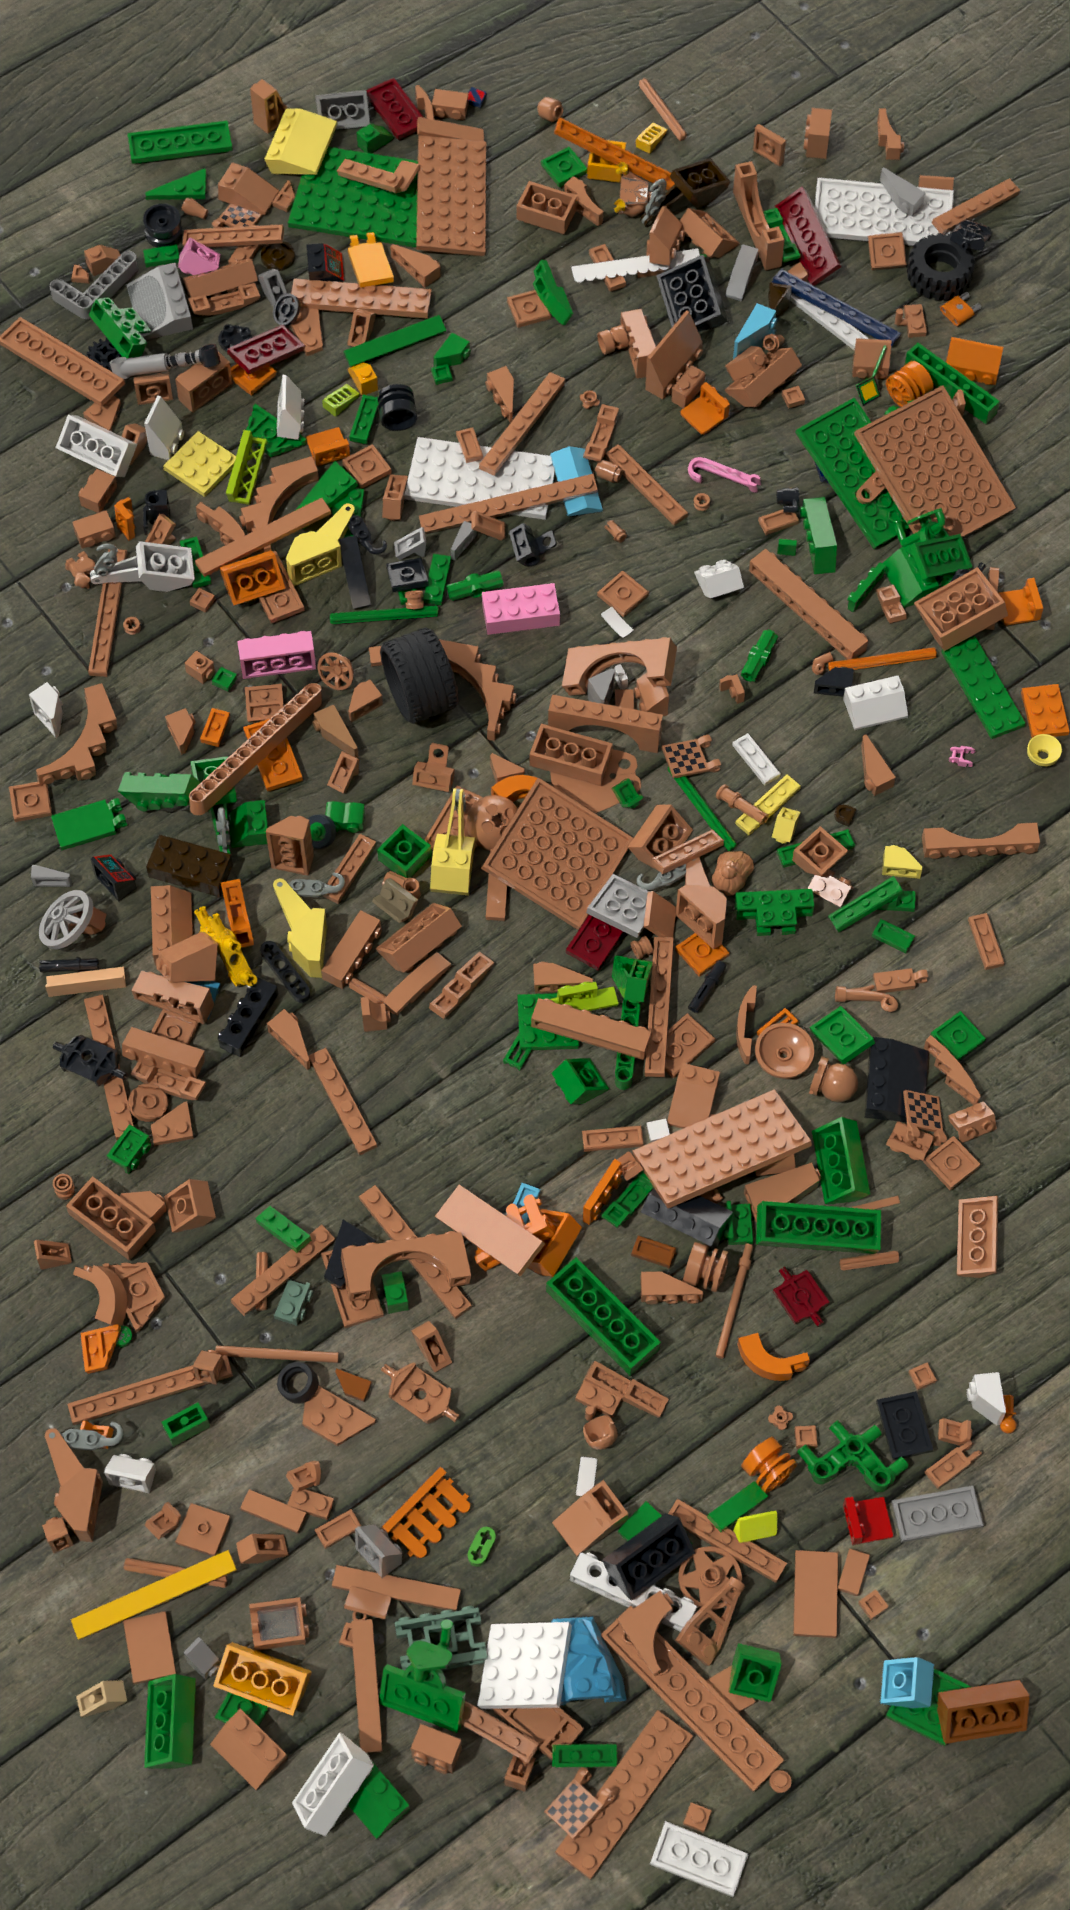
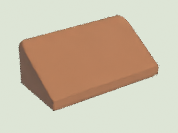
(408, 171)
(935, 182)
(368, 1602)

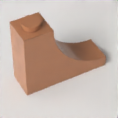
(642, 1624)

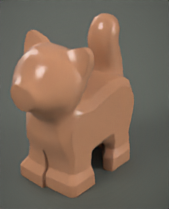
(81, 569)

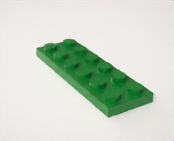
(179, 142)
(983, 688)

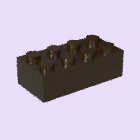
(189, 865)

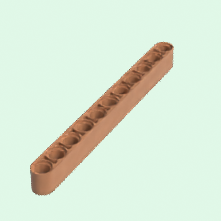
(255, 749)

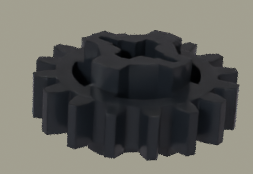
(103, 353)

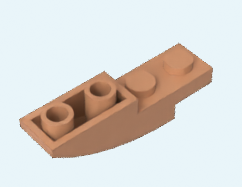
(220, 522)

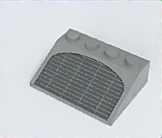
(160, 301)

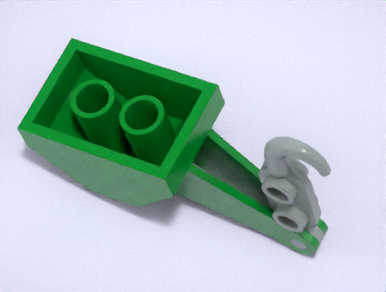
(201, 770)

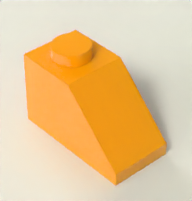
(364, 378)

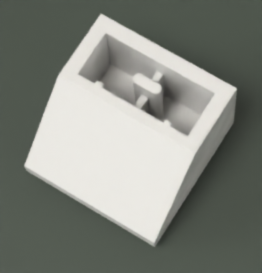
(719, 578)

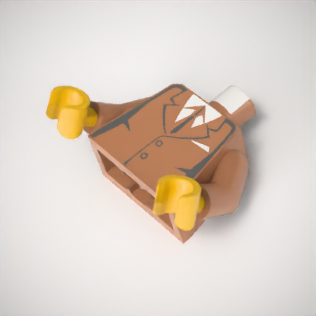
(633, 193)

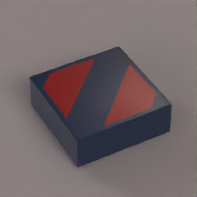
(476, 97)

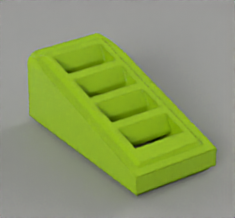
(328, 402)

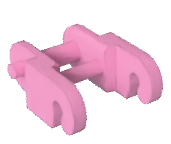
(960, 761)

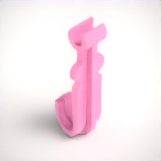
(732, 474)

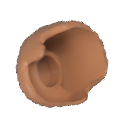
(600, 1432)

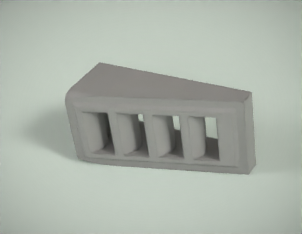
(463, 539)
(48, 877)

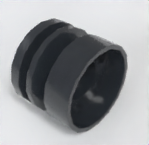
(397, 407)

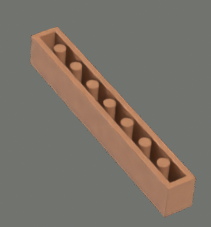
(808, 605)

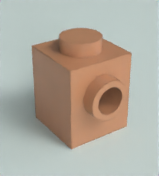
(200, 667)

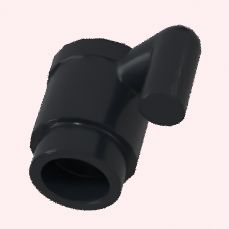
(788, 496)

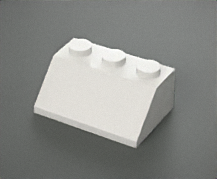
(289, 410)
(876, 702)

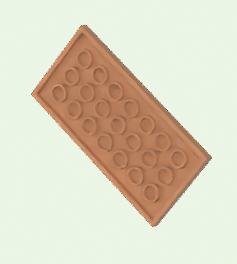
(451, 195)
(721, 1148)

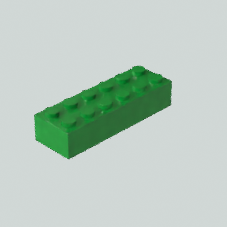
(818, 1227)
(603, 1316)

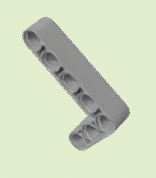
(103, 287)

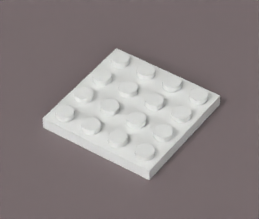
(525, 1665)

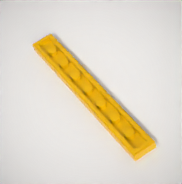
(153, 1595)

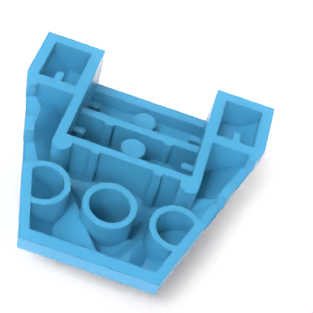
(589, 1665)

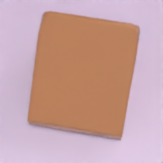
(799, 271)

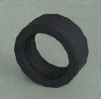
(285, 1377)

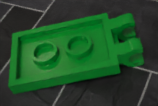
(88, 823)

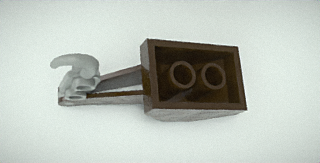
(694, 184)

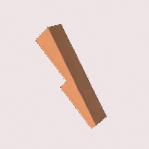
(629, 1390)

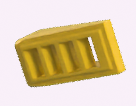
(646, 146)

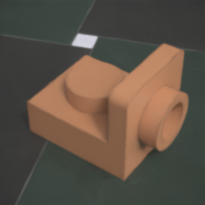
(734, 686)
(629, 1166)

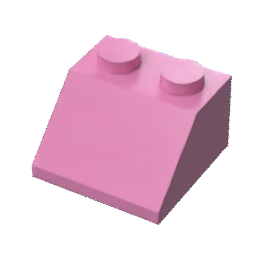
(197, 258)

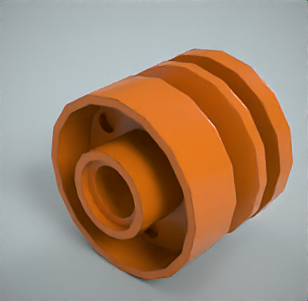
(909, 383)
(772, 1468)

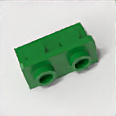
(130, 1149)
(740, 1225)

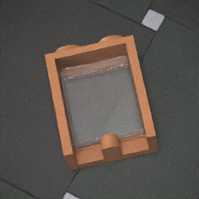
(278, 1623)

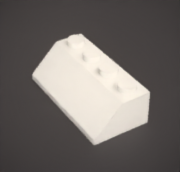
(332, 1785)

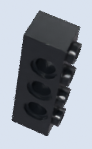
(237, 1043)

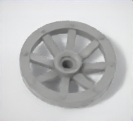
(61, 915)

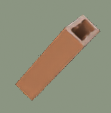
(783, 1187)

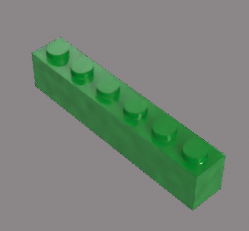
(977, 400)

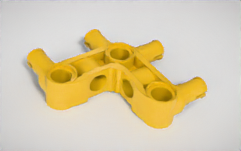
(238, 970)

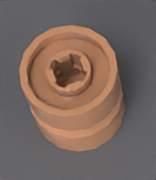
(612, 339)

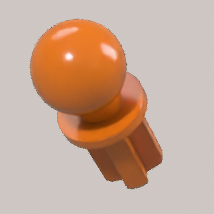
(1008, 1424)

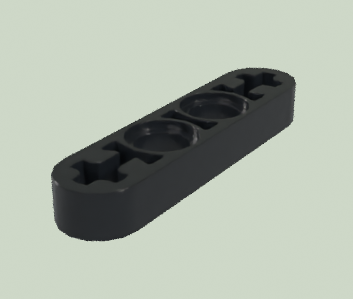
(283, 972)

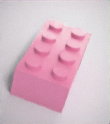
(520, 608)
(276, 654)

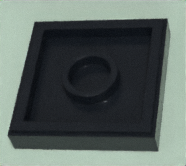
(407, 574)

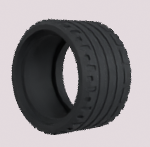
(419, 675)

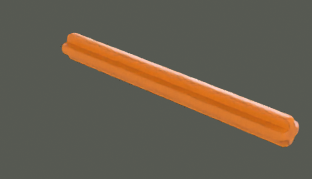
(885, 659)

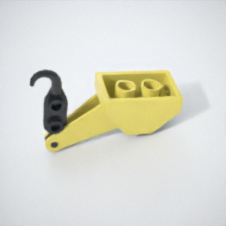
(320, 551)

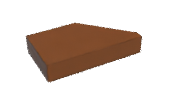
(353, 1385)

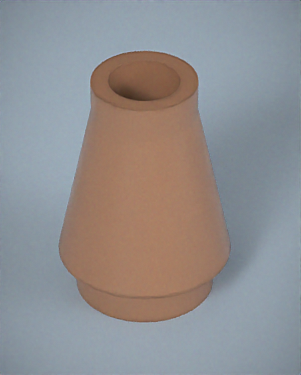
(193, 208)
(773, 342)

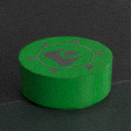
(125, 1337)

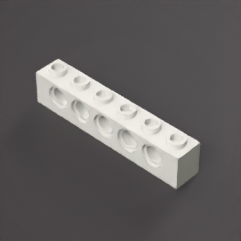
(601, 1585)

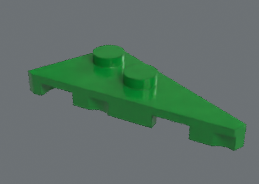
(189, 187)

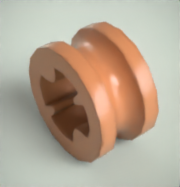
(701, 496)
(129, 620)

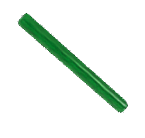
(384, 614)
(705, 811)

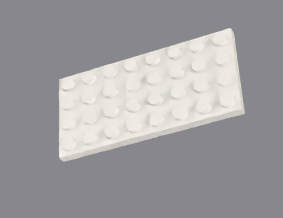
(865, 209)
(444, 477)

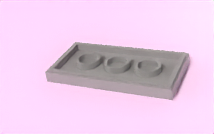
(937, 1514)

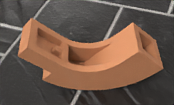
(111, 1293)

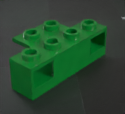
(120, 326)
(774, 908)

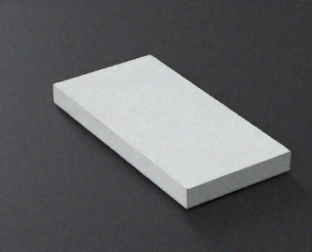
(699, 1859)

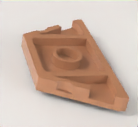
(141, 1290)
(334, 1417)

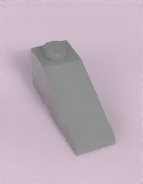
(904, 194)

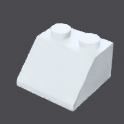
(47, 707)
(987, 1396)
(130, 1473)

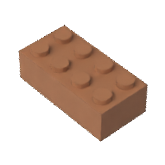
(570, 754)
(111, 1218)

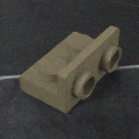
(395, 901)

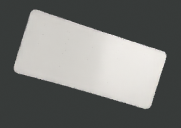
(616, 622)

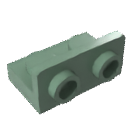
(293, 1302)

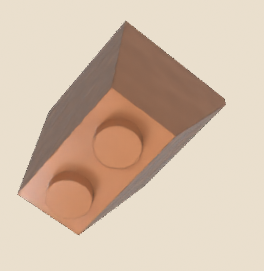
(189, 959)

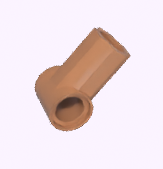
(405, 883)

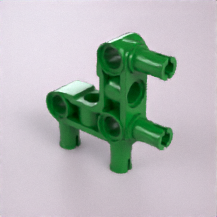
(863, 1460)

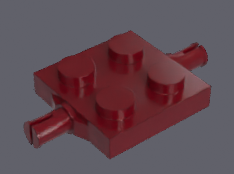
(800, 1297)

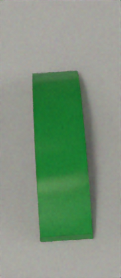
(774, 220)
(629, 1201)

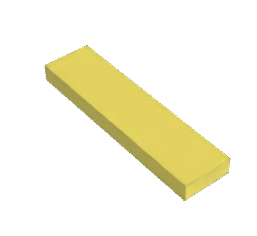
(770, 802)

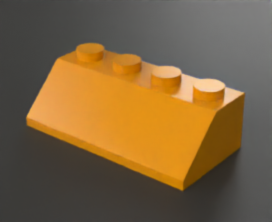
(262, 1678)

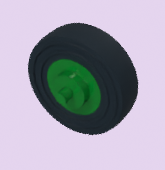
(322, 831)

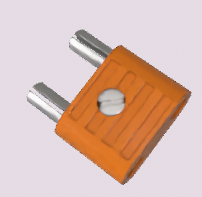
(959, 311)

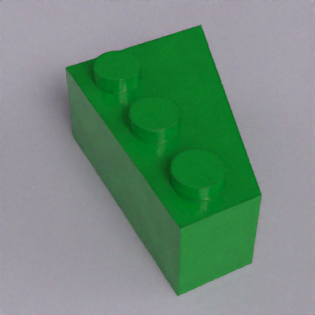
(632, 977)

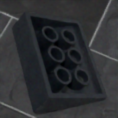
(693, 289)
(891, 1070)

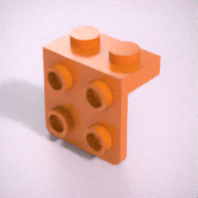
(706, 410)

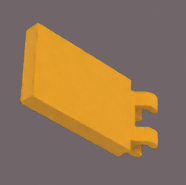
(369, 262)

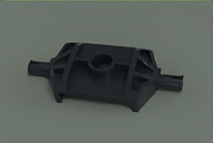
(971, 235)
(97, 1069)

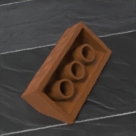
(983, 1711)

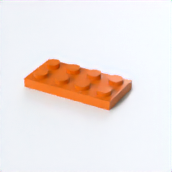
(279, 766)

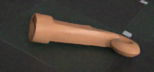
(864, 994)

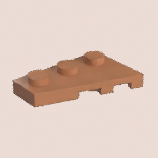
(308, 330)

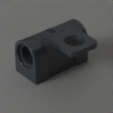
(156, 503)
(527, 547)

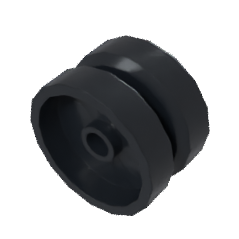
(162, 225)

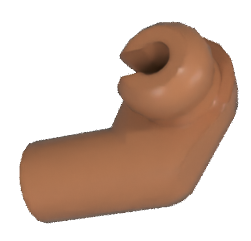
(819, 662)

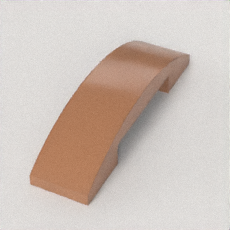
(423, 102)
(225, 303)
(602, 433)
(744, 1044)
(170, 1083)

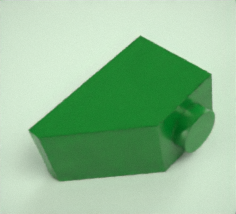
(373, 137)
(452, 351)
(395, 1292)

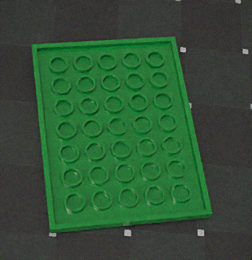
(351, 207)

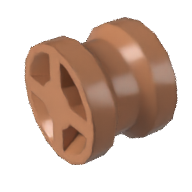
(414, 599)
(641, 947)

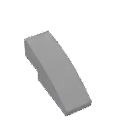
(742, 272)

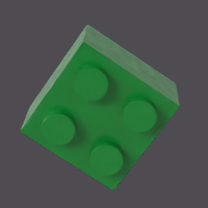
(404, 852)

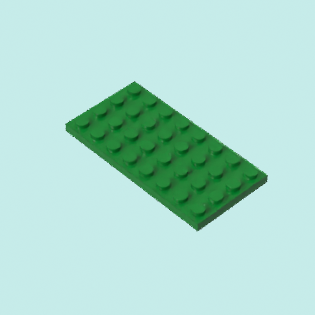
(847, 467)

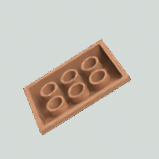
(673, 356)
(961, 608)

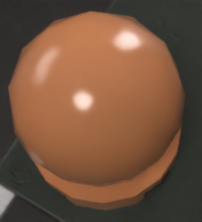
(835, 1081)

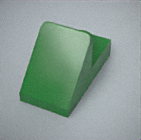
(904, 902)

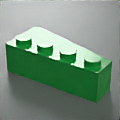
(819, 535)
(157, 790)

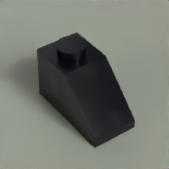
(834, 682)

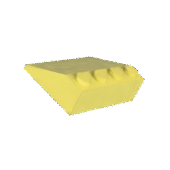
(300, 142)

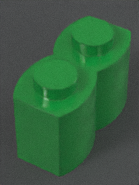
(346, 815)

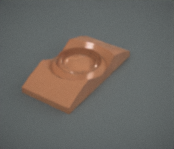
(542, 1725)

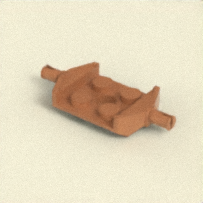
(412, 1379)

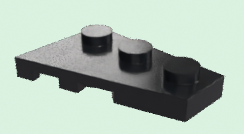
(347, 1236)

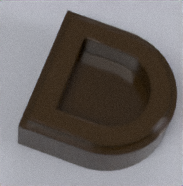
(844, 814)

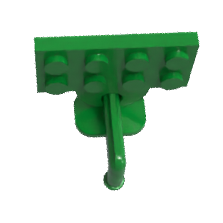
(932, 547)
(425, 1694)

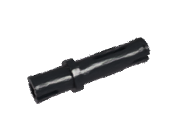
(69, 965)
(710, 981)

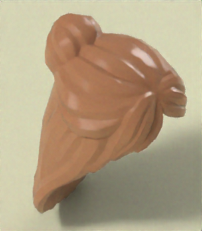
(732, 872)

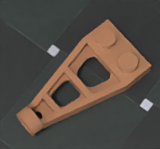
(694, 1640)

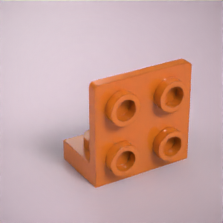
(328, 446)
(1023, 604)

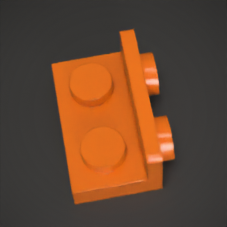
(125, 518)

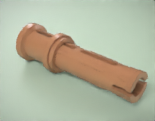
(736, 801)

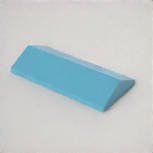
(568, 465)

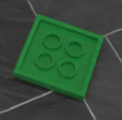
(536, 1038)
(926, 1719)

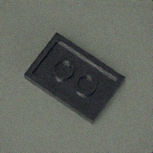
(904, 1425)

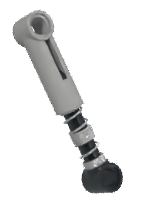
(124, 367)

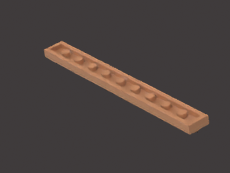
(510, 503)

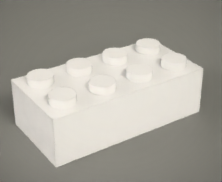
(96, 445)

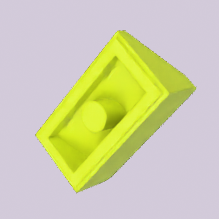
(756, 1526)

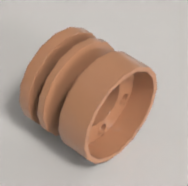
(705, 1267)

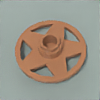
(708, 1576)

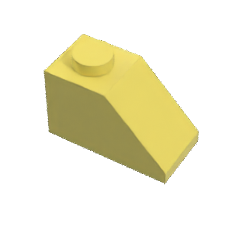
(785, 825)
(900, 863)

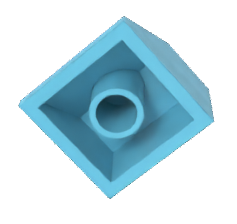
(907, 1683)

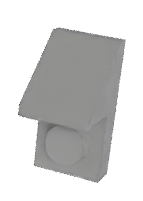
(411, 543)

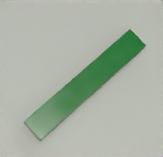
(395, 341)

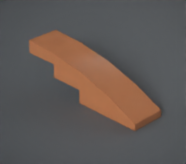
(416, 982)
(461, 985)
(956, 1075)

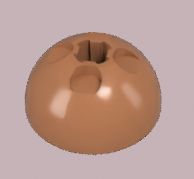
(484, 820)

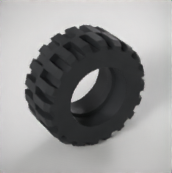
(935, 283)

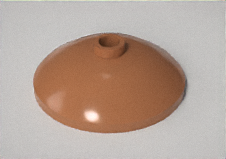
(787, 1040)

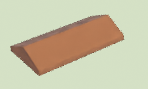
(977, 1237)

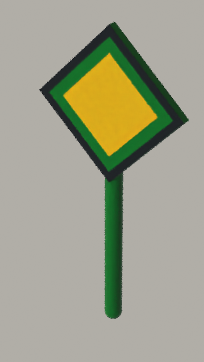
(868, 389)

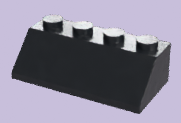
(694, 1217)
(649, 1556)

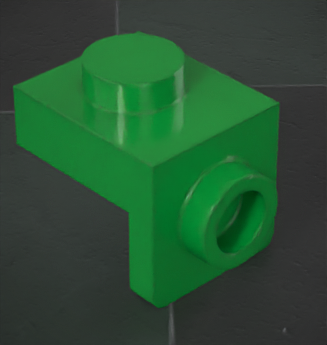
(627, 794)

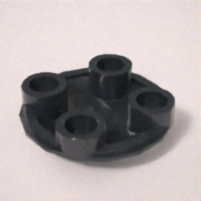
(233, 335)

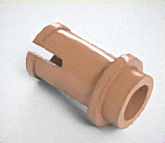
(618, 533)

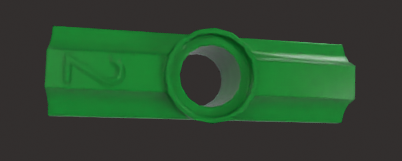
(474, 585)
(759, 655)

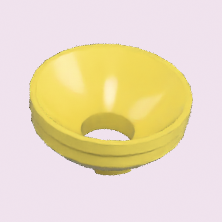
(1047, 744)

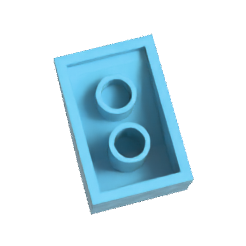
(758, 325)

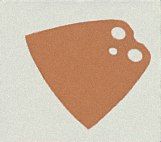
(594, 796)

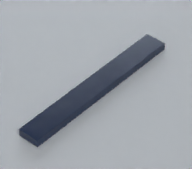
(837, 308)

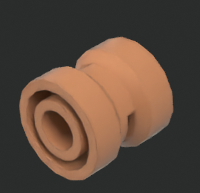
(66, 1190)

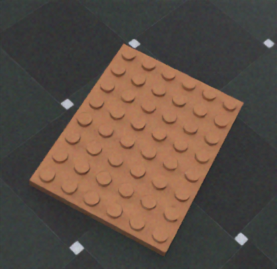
(935, 463)

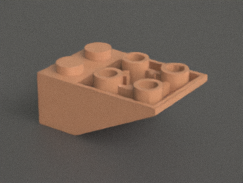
(591, 1518)

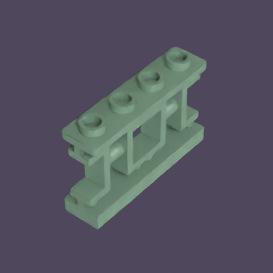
(432, 1624)

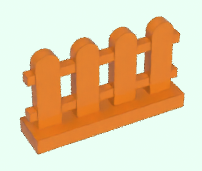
(537, 1226)
(434, 1507)

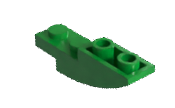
(551, 295)

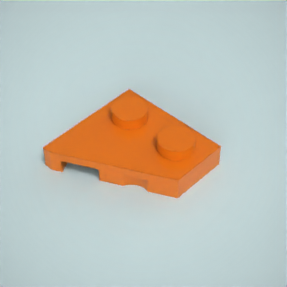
(99, 1347)

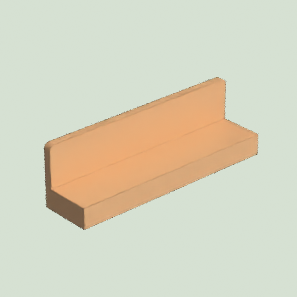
(86, 981)

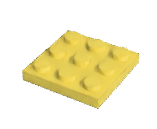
(200, 464)

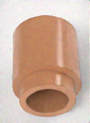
(608, 471)

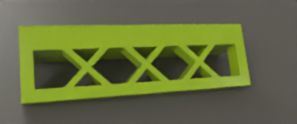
(240, 464)

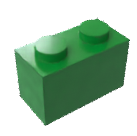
(185, 1424)

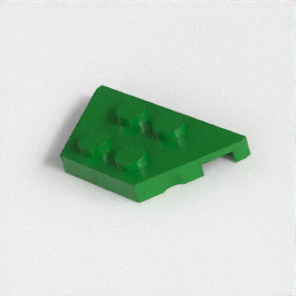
(264, 426)

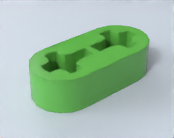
(486, 1548)

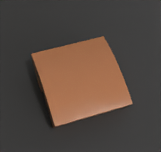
(263, 701)

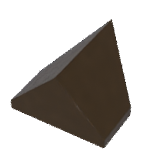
(779, 297)

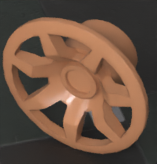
(337, 669)

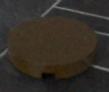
(278, 256)

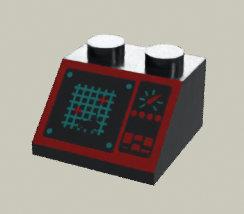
(324, 263)
(113, 876)

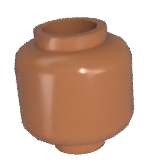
(550, 109)

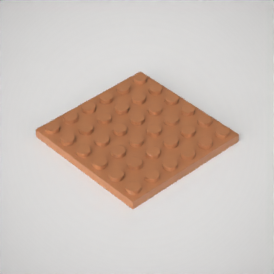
(557, 853)

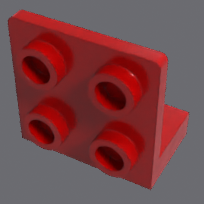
(867, 1520)

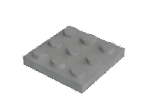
(620, 905)

